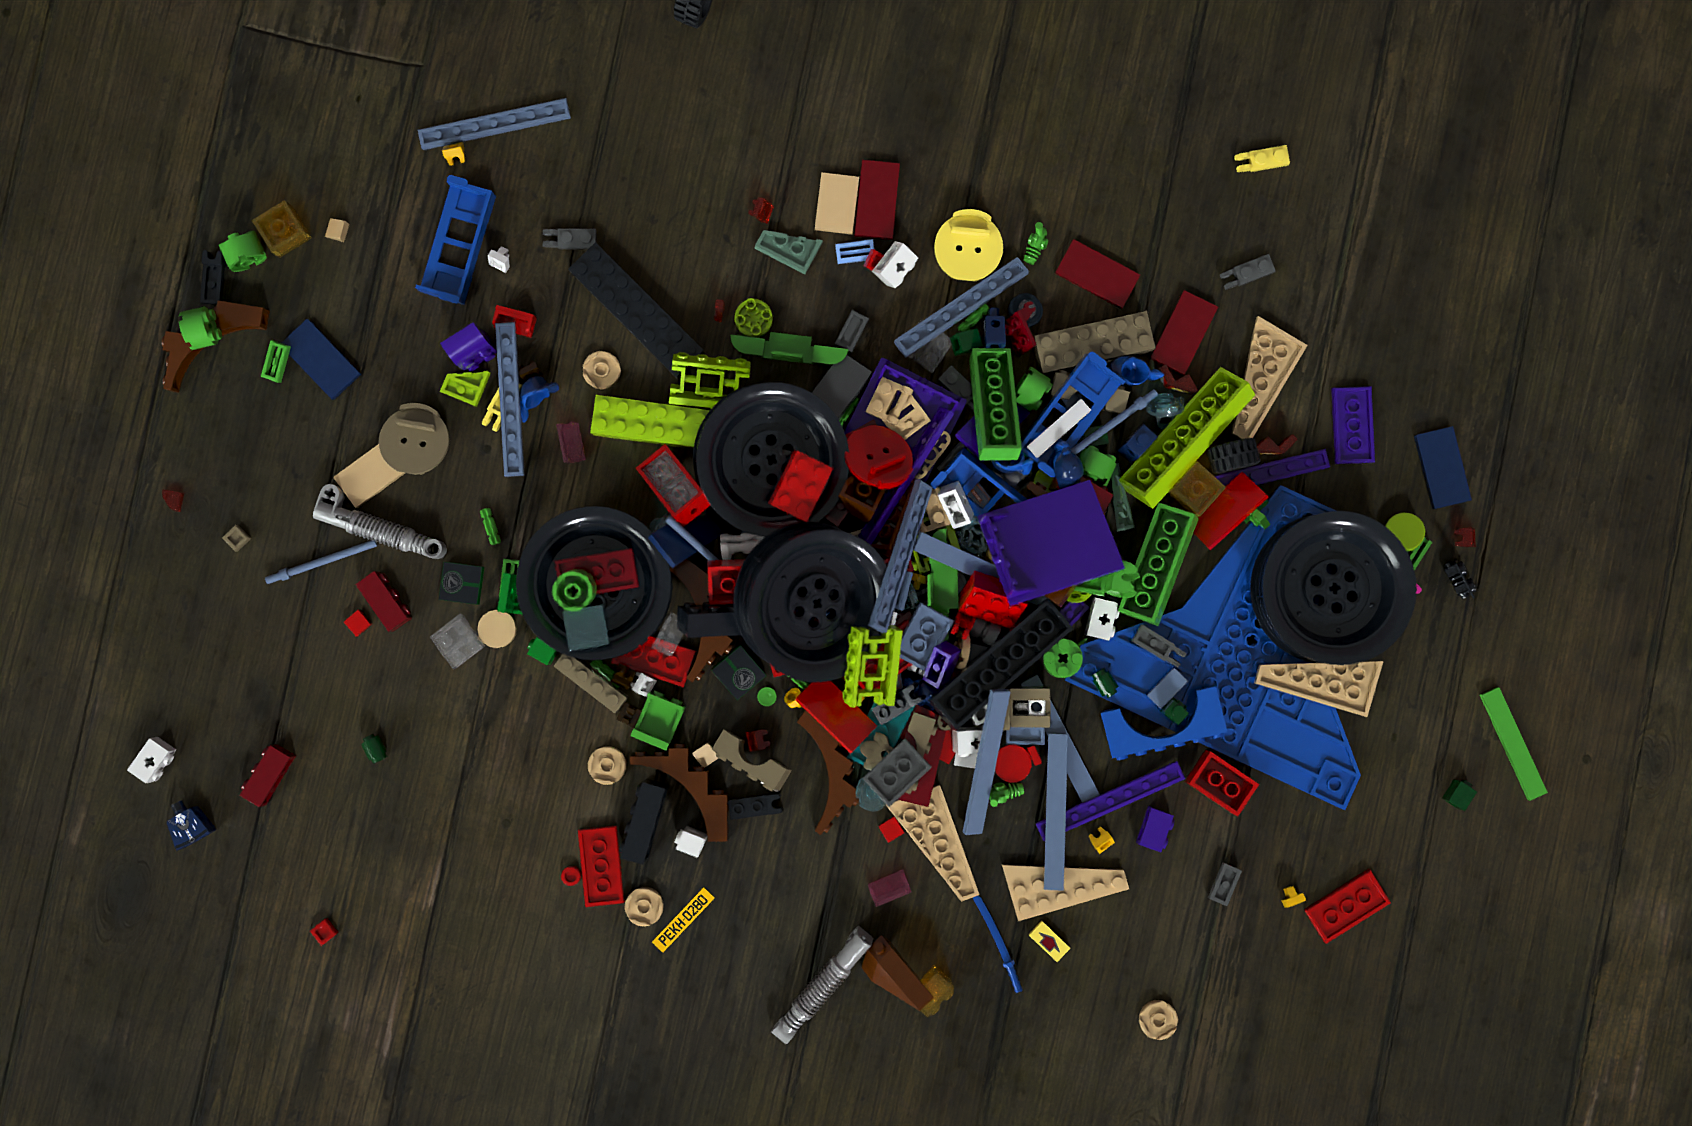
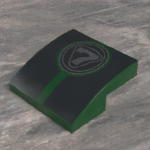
(461, 583)
(738, 672)

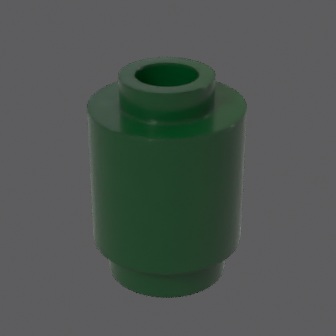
(1105, 682)
(374, 748)

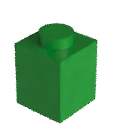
(541, 651)

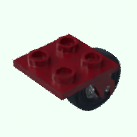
(1024, 313)

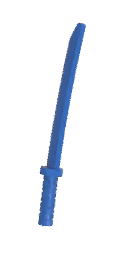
(1008, 963)

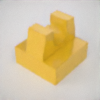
(454, 150)
(1102, 842)
(1292, 897)

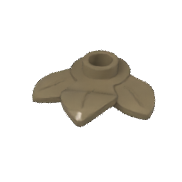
(874, 750)

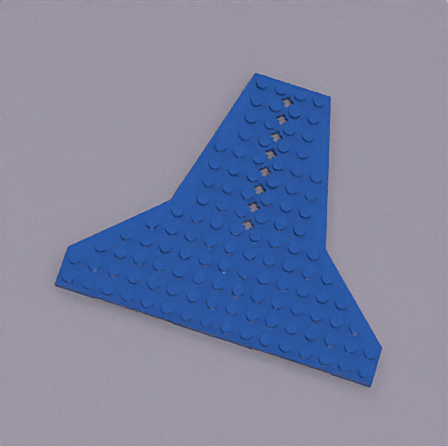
(1266, 727)

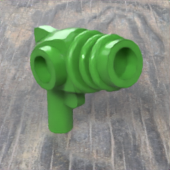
(1037, 242)
(1001, 792)

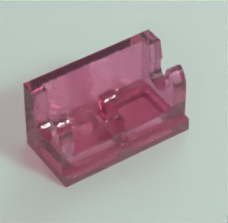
(571, 442)
(889, 888)

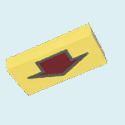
(1049, 941)

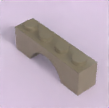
(1116, 403)
(591, 682)
(921, 729)
(732, 748)

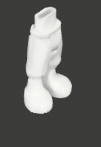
(738, 543)

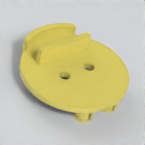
(969, 230)

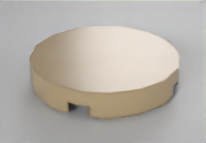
(601, 370)
(497, 629)
(964, 645)
(607, 765)
(644, 906)
(1158, 1019)

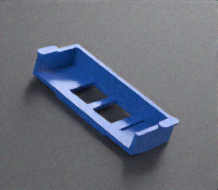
(469, 205)
(1092, 381)
(969, 471)

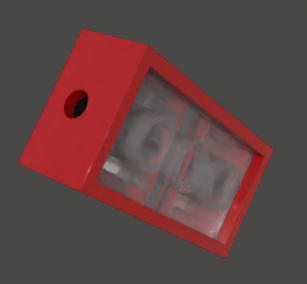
(673, 485)

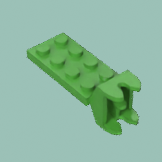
(1115, 584)

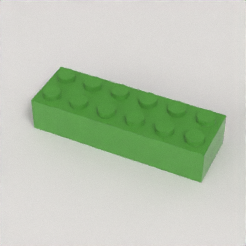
(995, 404)
(1159, 563)

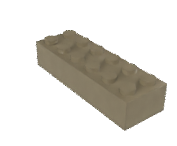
(1107, 338)

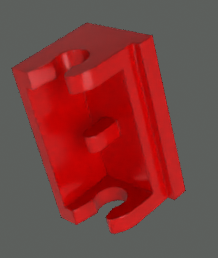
(524, 321)

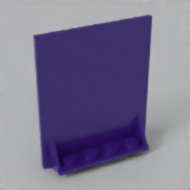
(927, 395)
(1050, 542)

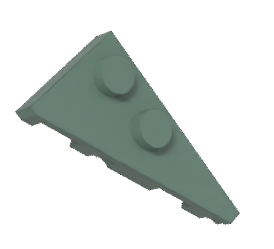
(1120, 502)

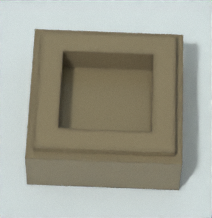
(236, 538)

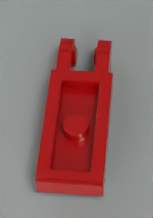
(963, 621)

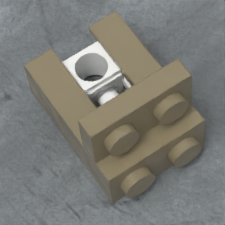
(1034, 718)

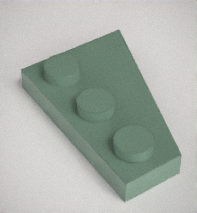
(790, 250)

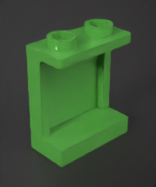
(658, 720)

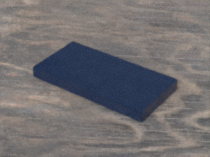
(321, 359)
(1442, 467)
(675, 547)

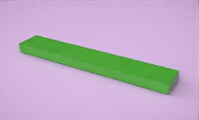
(1513, 743)

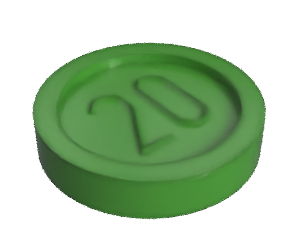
(767, 696)

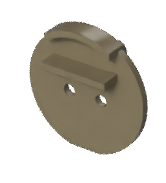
(416, 424)

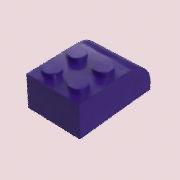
(469, 347)

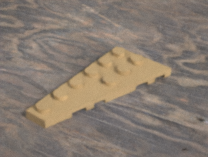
(1267, 368)
(1337, 686)
(938, 840)
(1080, 886)

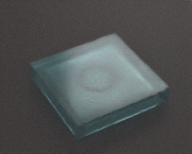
(585, 628)

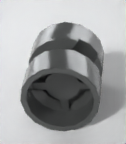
(985, 631)

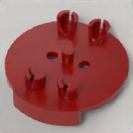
(884, 469)

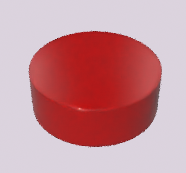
(571, 875)

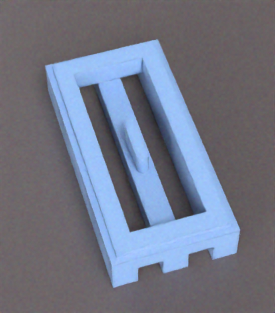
(852, 252)

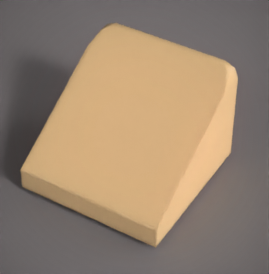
(337, 229)
(705, 755)

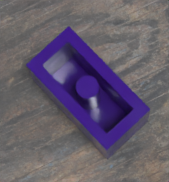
(941, 664)
(1155, 829)

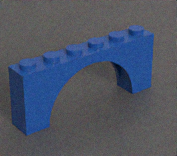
(1205, 722)

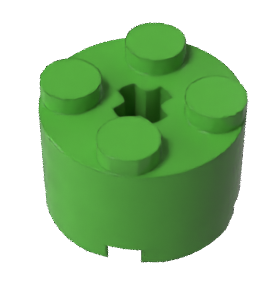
(242, 251)
(199, 327)
(1031, 389)
(1097, 465)
(566, 597)
(1074, 659)

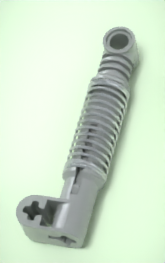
(368, 527)
(835, 972)

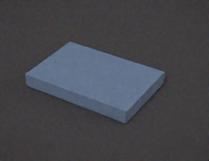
(922, 634)

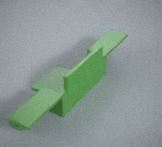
(788, 348)
(942, 583)

